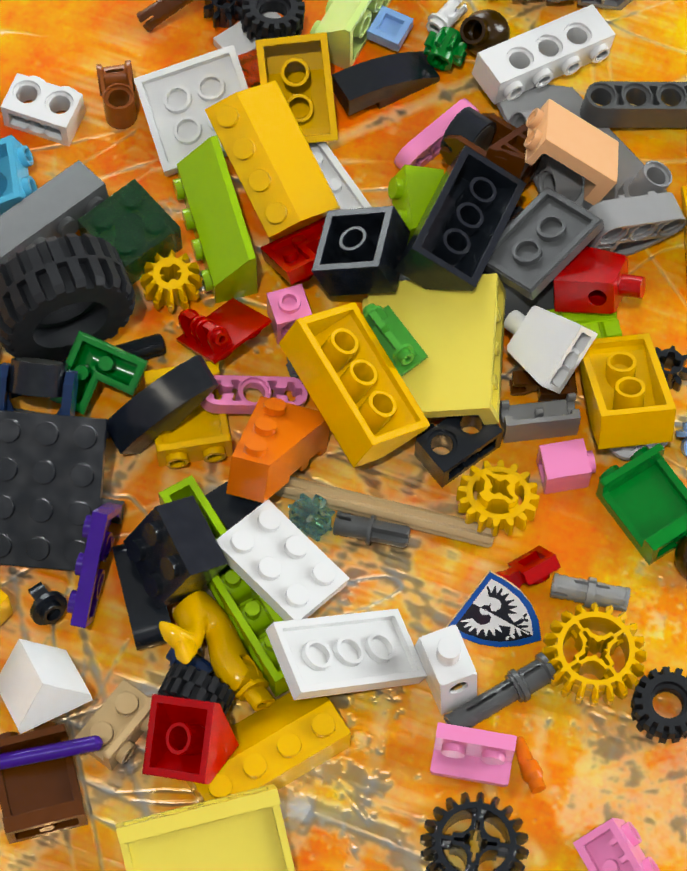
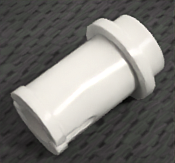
(446, 16)

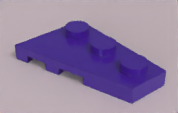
(98, 545)

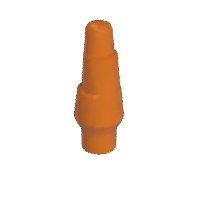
(529, 767)

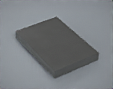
(542, 242)

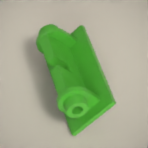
(394, 338)

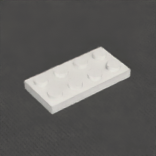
(345, 653)

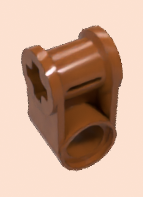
(118, 89)

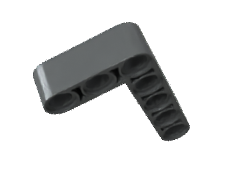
(649, 101)

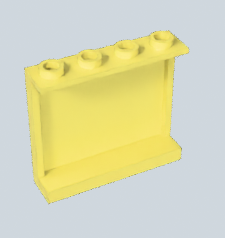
(463, 345)
(215, 835)

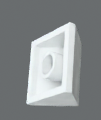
(40, 684)

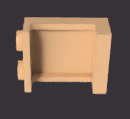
(575, 145)

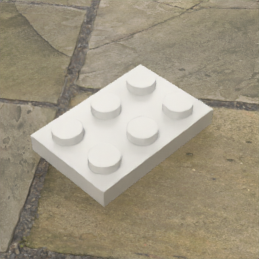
(281, 563)

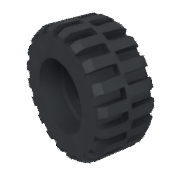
(62, 290)

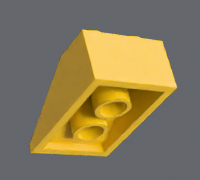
(305, 78)
(627, 392)

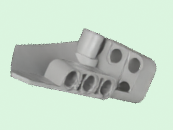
(634, 211)

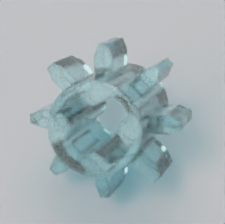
(311, 516)

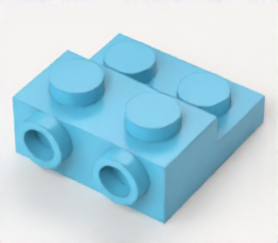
(14, 173)

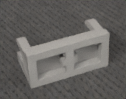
(539, 419)

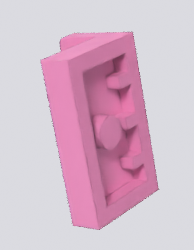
(473, 754)
(614, 848)

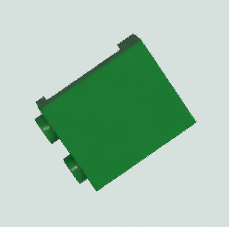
(646, 502)

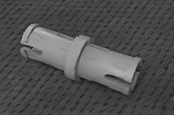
(589, 591)

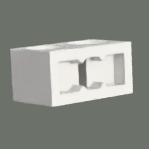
(40, 115)

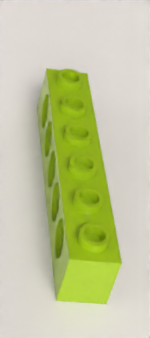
(238, 600)

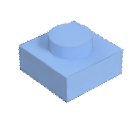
(390, 28)

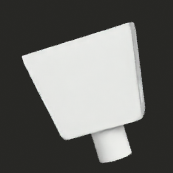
(547, 345)
(446, 665)

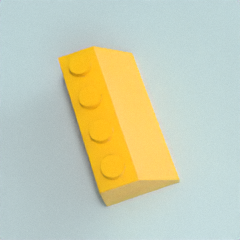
(272, 159)
(353, 383)
(279, 746)

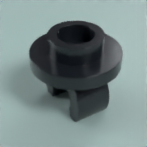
(47, 606)

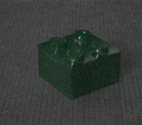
(134, 227)

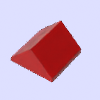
(187, 739)

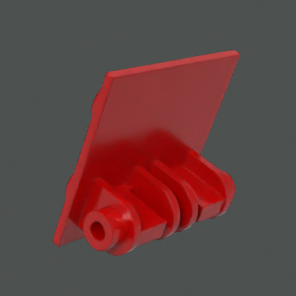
(220, 331)

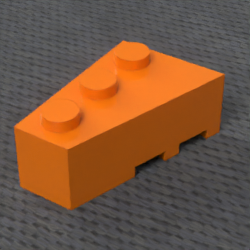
(274, 446)

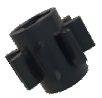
(223, 12)
(675, 361)

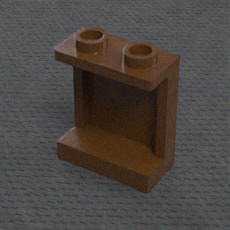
(39, 795)

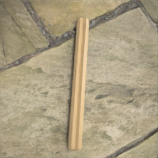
(389, 511)

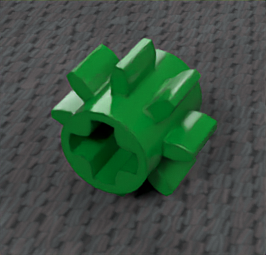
(445, 48)

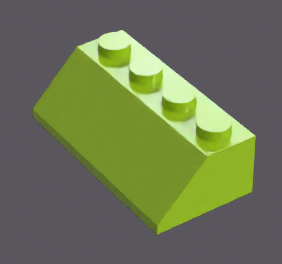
(216, 222)

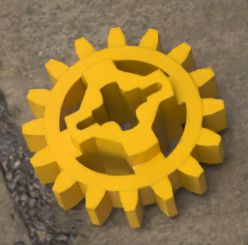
(497, 497)

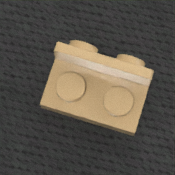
(119, 724)

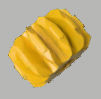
(171, 281)

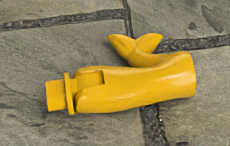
(203, 617)

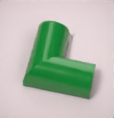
(105, 363)

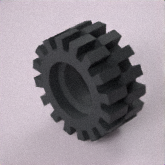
(263, 27)
(196, 685)
(643, 707)

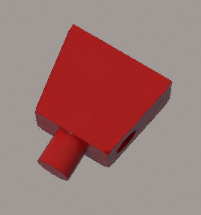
(596, 283)

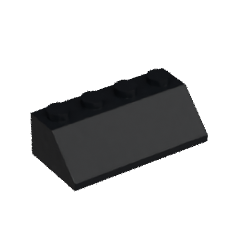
(461, 224)

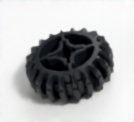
(459, 842)

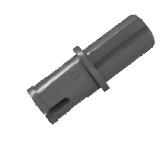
(371, 530)

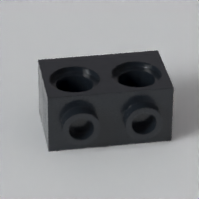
(463, 447)

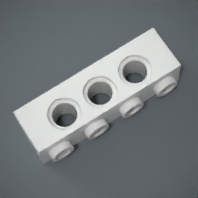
(543, 54)

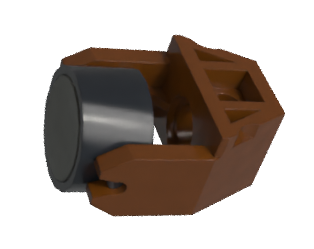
(490, 138)

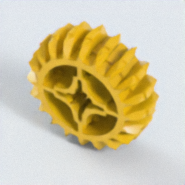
(617, 634)

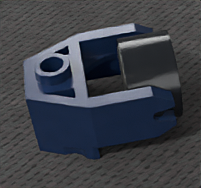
(39, 379)

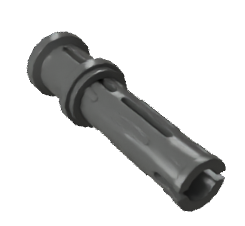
(516, 686)

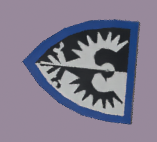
(497, 615)

